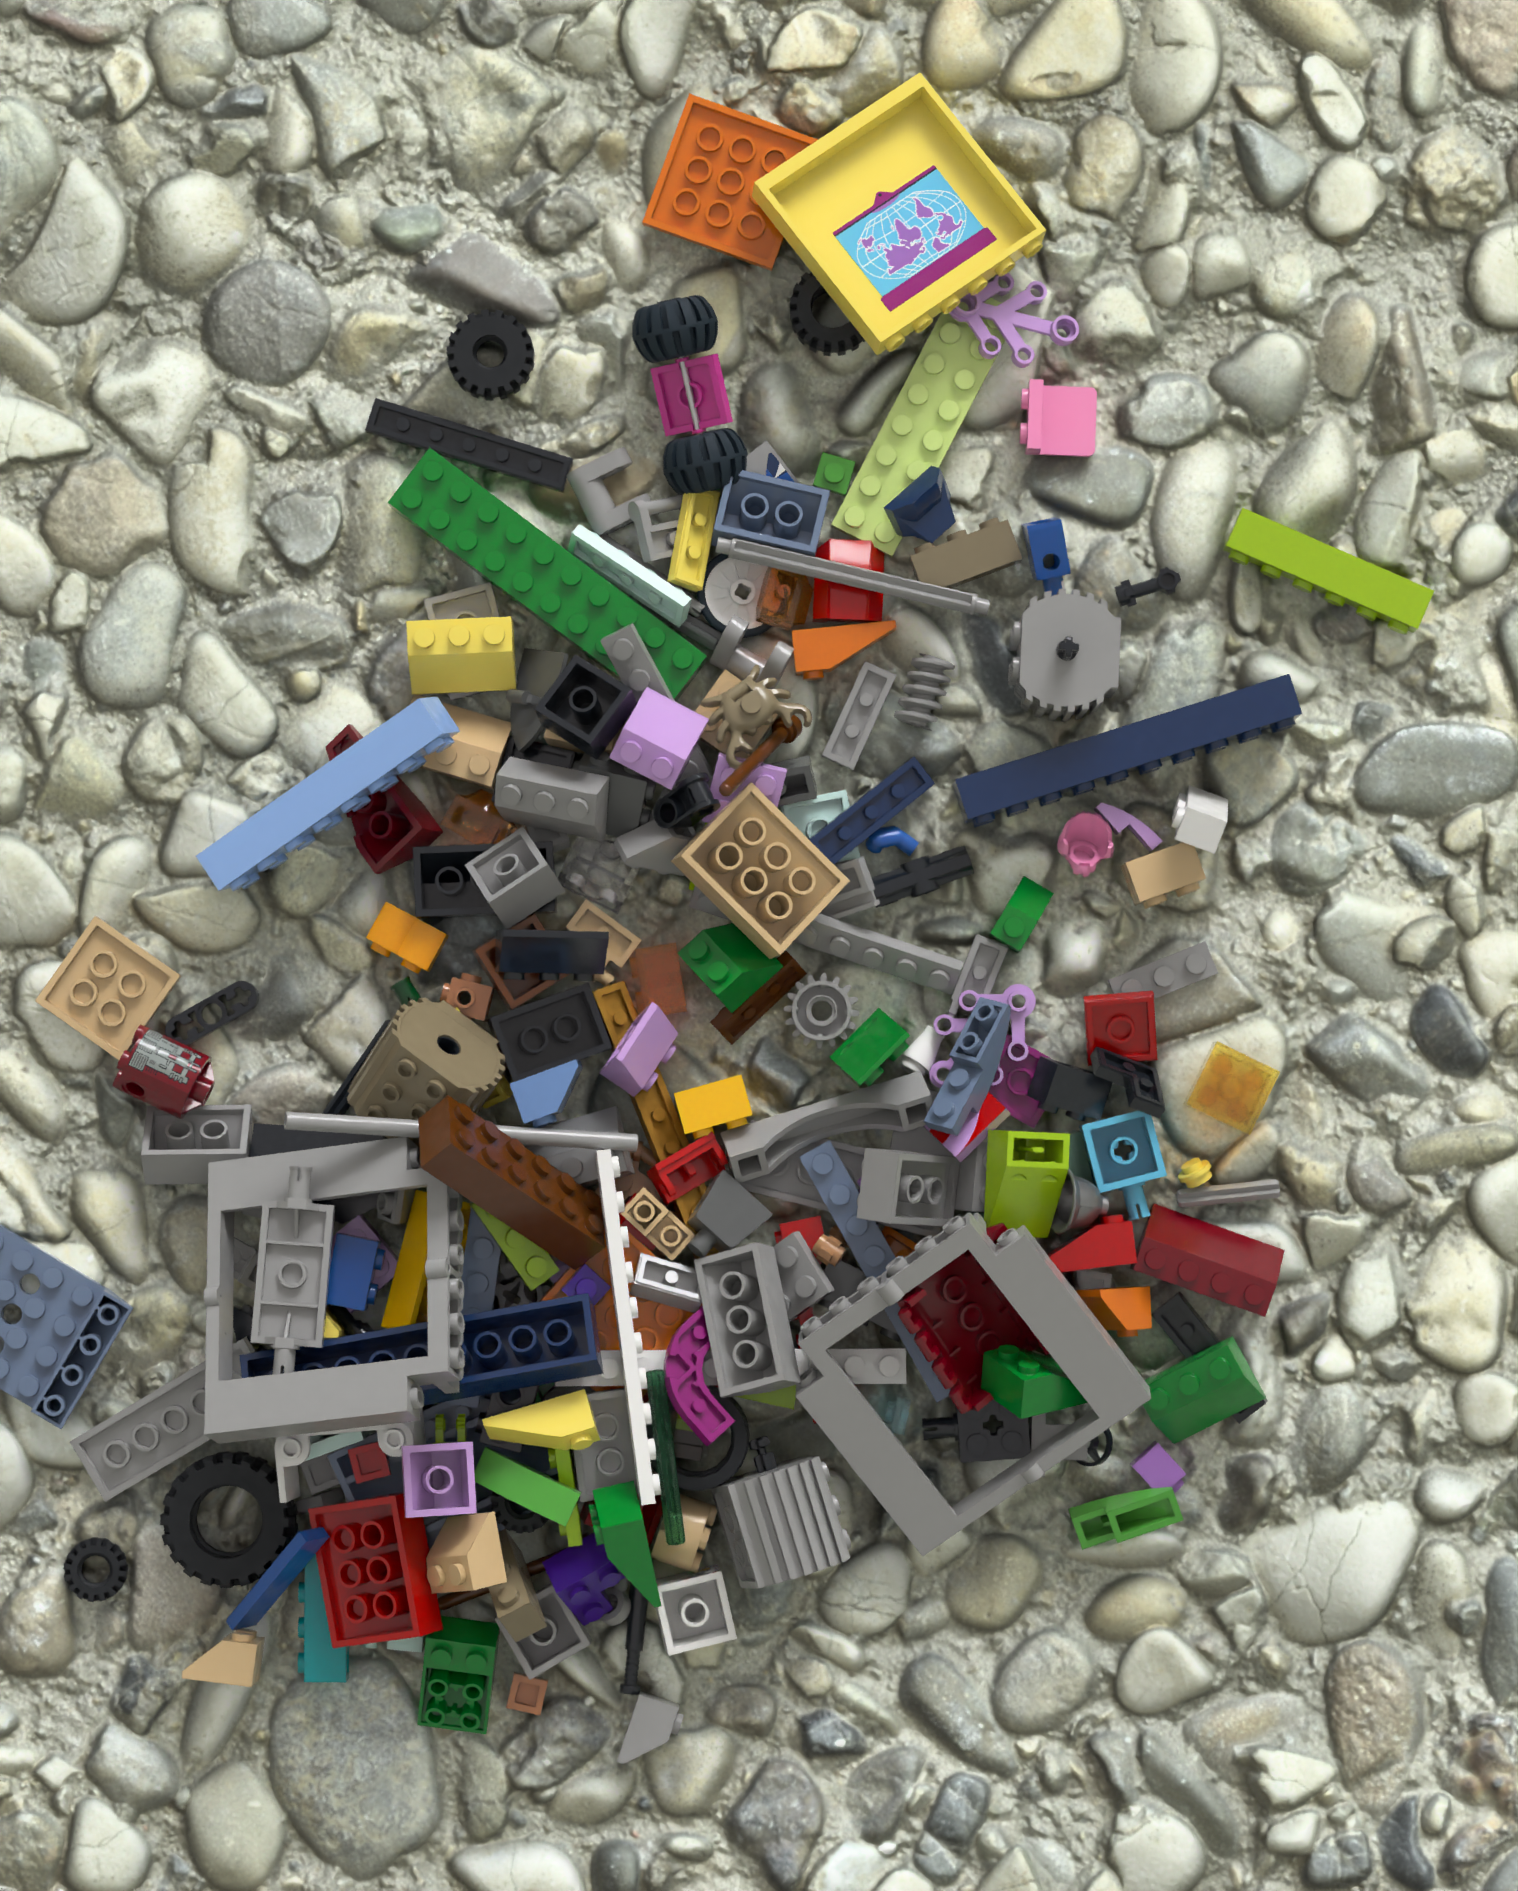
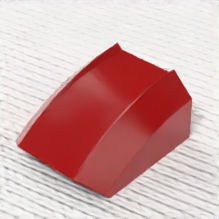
(844, 602)

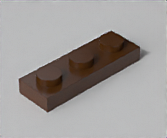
(735, 1024)

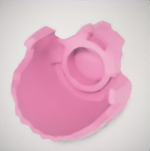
(1085, 842)

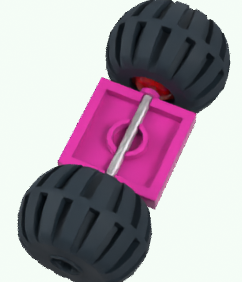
(690, 394)

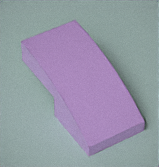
(1119, 820)

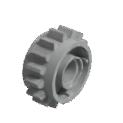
(829, 993)

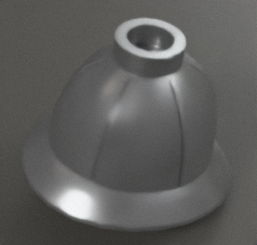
(1078, 1204)

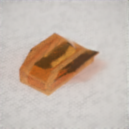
(783, 599)
(477, 819)

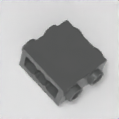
(626, 793)

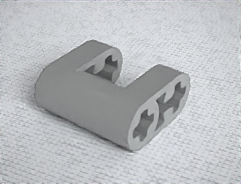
(594, 497)
(740, 660)

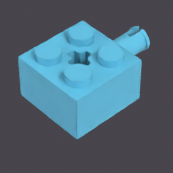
(1142, 1162)

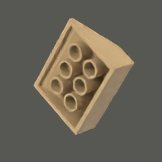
(760, 871)

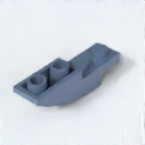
(974, 1067)

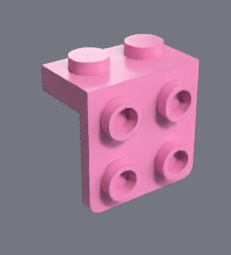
(1058, 420)

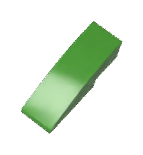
(526, 1486)
(1125, 1515)

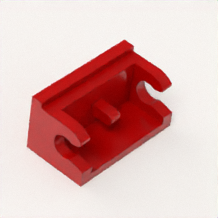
(688, 1168)

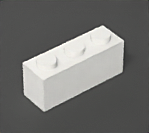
(1200, 818)

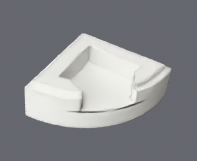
(1093, 1280)

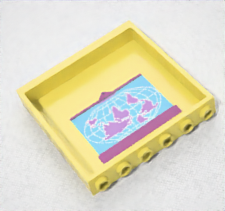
(899, 214)

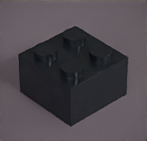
(586, 706)

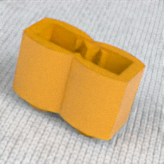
(406, 937)

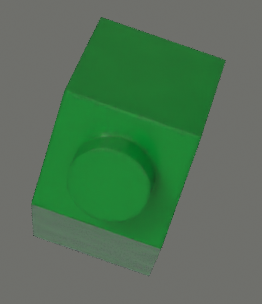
(1021, 914)

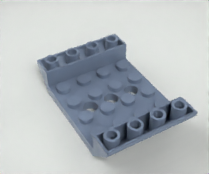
(61, 1329)

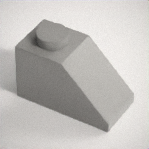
(649, 1726)

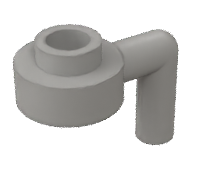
(620, 1602)

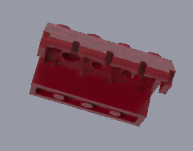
(958, 1319)

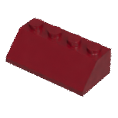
(1208, 1260)

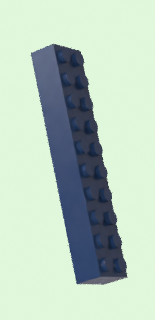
(1127, 749)
(500, 1347)

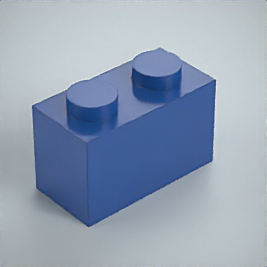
(353, 1271)

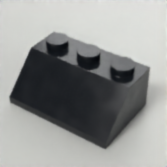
(550, 953)

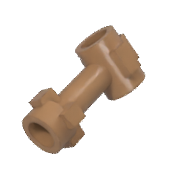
(831, 1248)

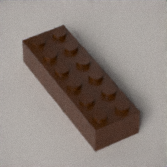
(511, 1182)

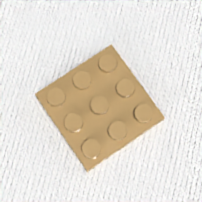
(107, 987)

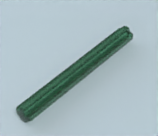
(665, 1457)

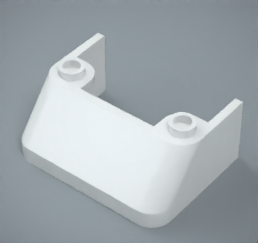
(295, 1449)

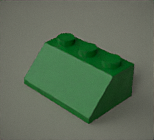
(1202, 1391)

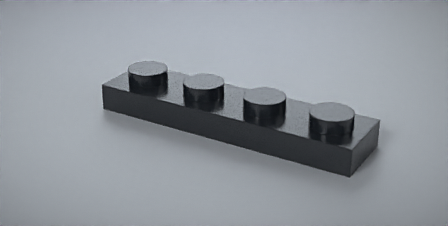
(1191, 1335)

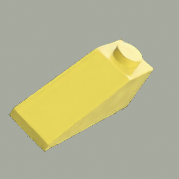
(553, 1423)

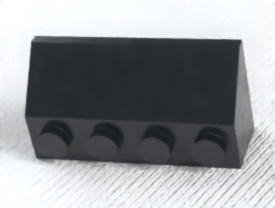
(448, 889)

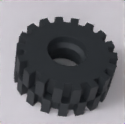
(498, 380)

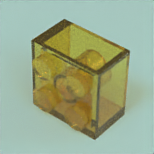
(1231, 1088)

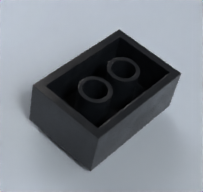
(550, 1032)

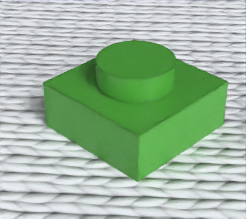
(834, 474)

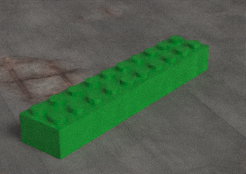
(535, 569)

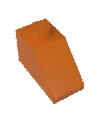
(1120, 1308)

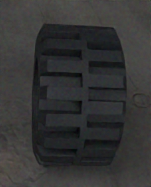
(812, 332)

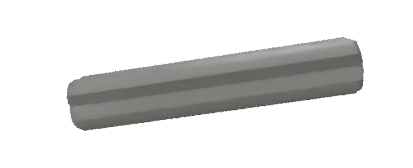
(1228, 1193)

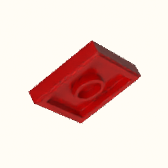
(1121, 1024)

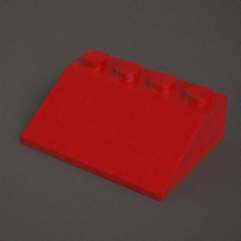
(374, 1571)

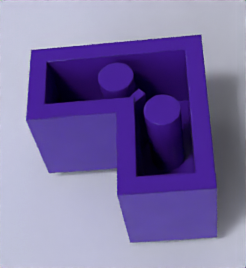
(581, 1578)

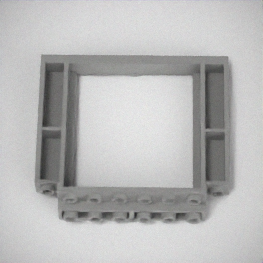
(1047, 1307)
(344, 1394)

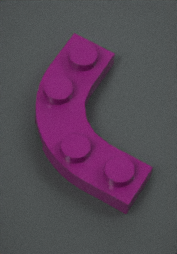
(686, 1381)

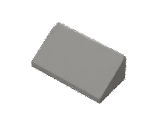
(666, 1283)

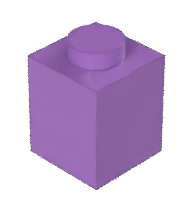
(1158, 1468)

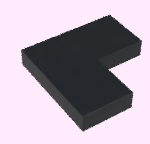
(1139, 1080)

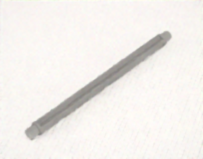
(852, 576)

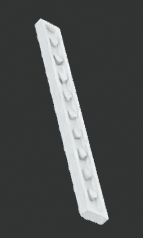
(629, 1342)
(859, 1364)

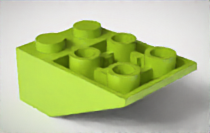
(1025, 1178)

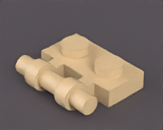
(621, 941)

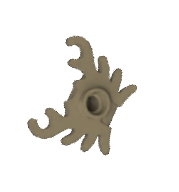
(748, 708)

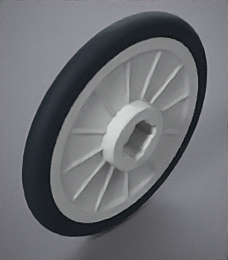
(719, 597)

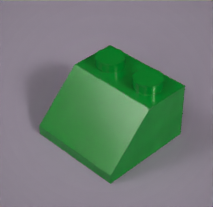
(729, 964)

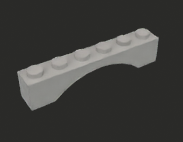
(764, 1144)

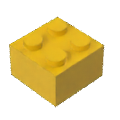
(713, 1105)

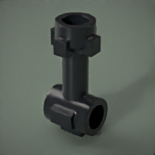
(1165, 582)

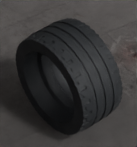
(735, 1456)

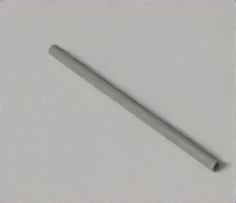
(410, 1128)

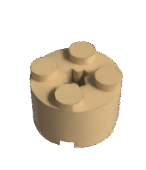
(685, 1556)

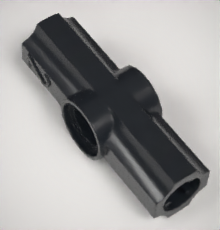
(922, 876)

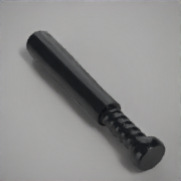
(634, 1640)

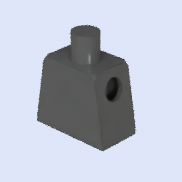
(724, 1216)

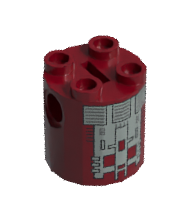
(165, 1073)

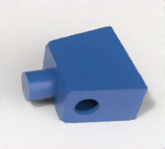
(1047, 538)

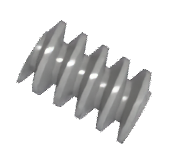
(924, 690)

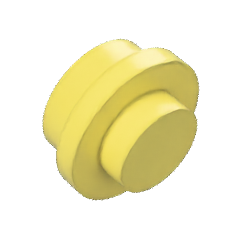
(1195, 1172)

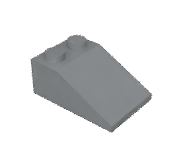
(907, 1187)

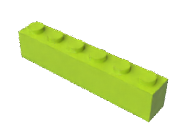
(1328, 571)

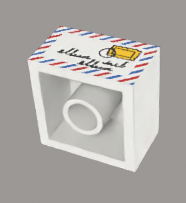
(694, 1610)

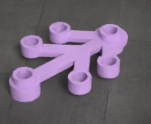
(1007, 319)
(1017, 1025)

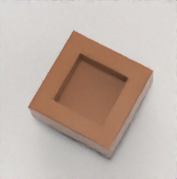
(527, 1694)

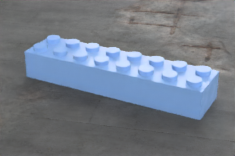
(328, 793)

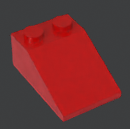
(1097, 1246)

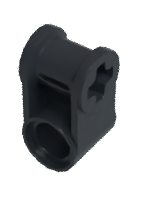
(686, 803)

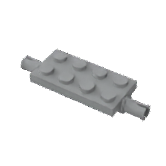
(292, 1272)

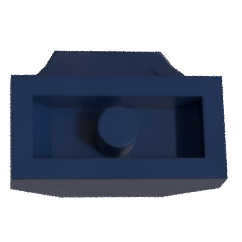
(922, 507)

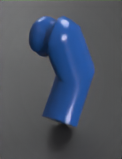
(891, 836)

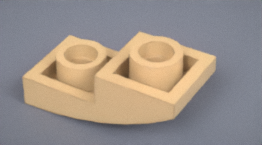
(658, 1224)

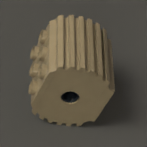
(422, 1059)

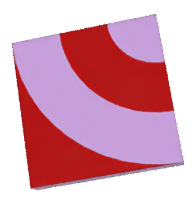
(974, 1128)

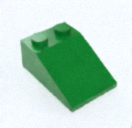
(1027, 1382)
(621, 1529)

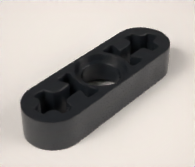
(239, 1008)

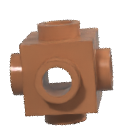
(480, 994)

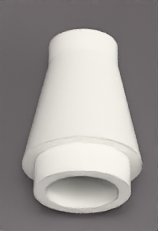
(921, 1052)

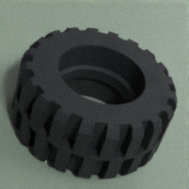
(182, 1529)

